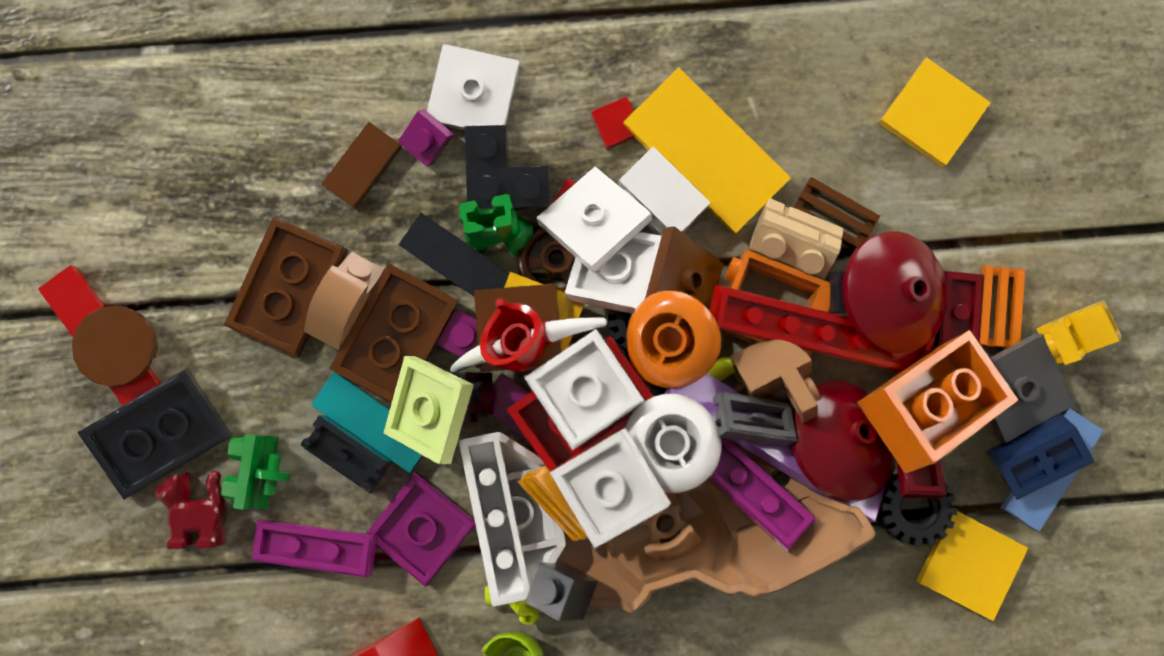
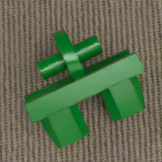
(257, 471)

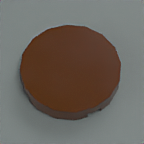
(114, 346)

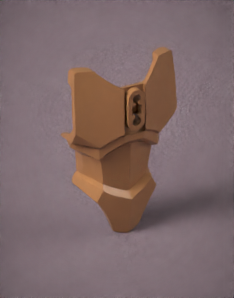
(716, 543)

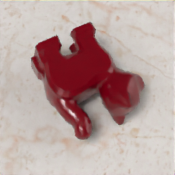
(188, 516)

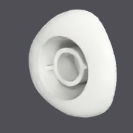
(676, 440)

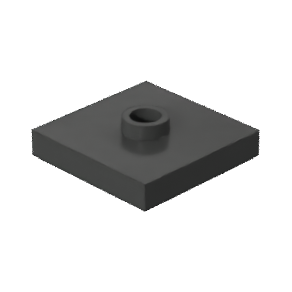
(1035, 382)

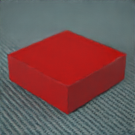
(610, 121)

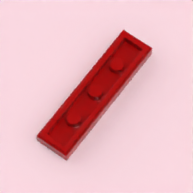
(72, 300)

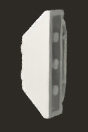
(508, 521)

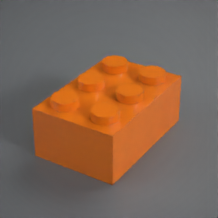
(937, 402)

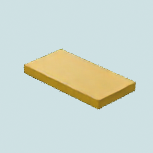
(707, 150)

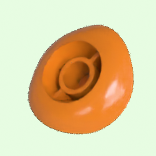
(672, 339)

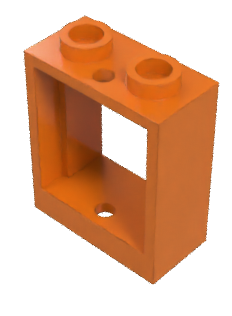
(818, 288)

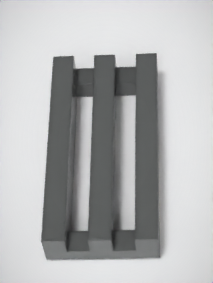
(755, 426)

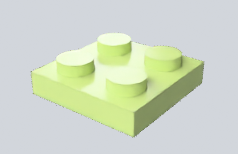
(428, 409)

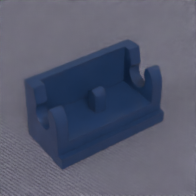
(1041, 456)

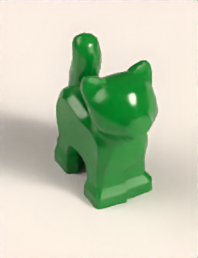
(495, 225)

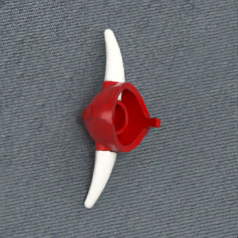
(518, 337)

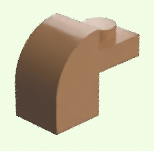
(341, 299)
(778, 365)

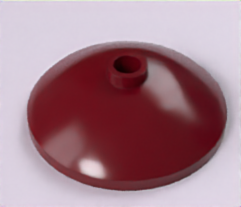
(895, 292)
(841, 447)

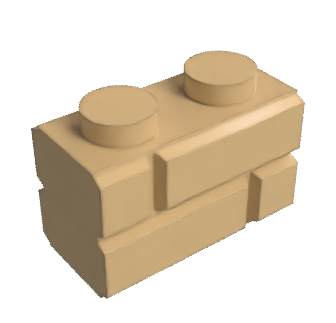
(796, 239)

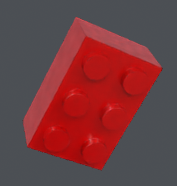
(544, 434)

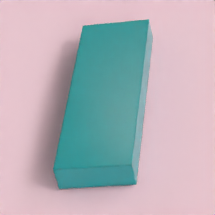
(364, 418)

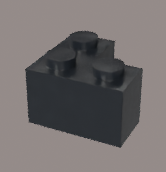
(491, 174)

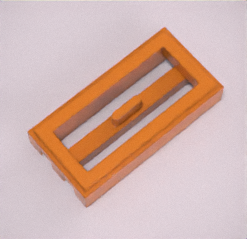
(1015, 306)

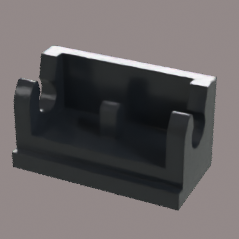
(346, 453)

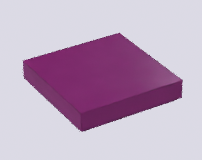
(421, 529)

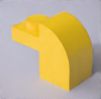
(1080, 333)

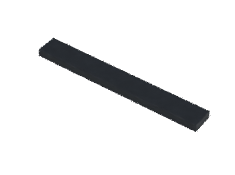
(465, 265)

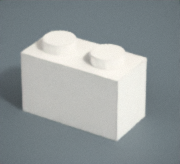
(663, 193)

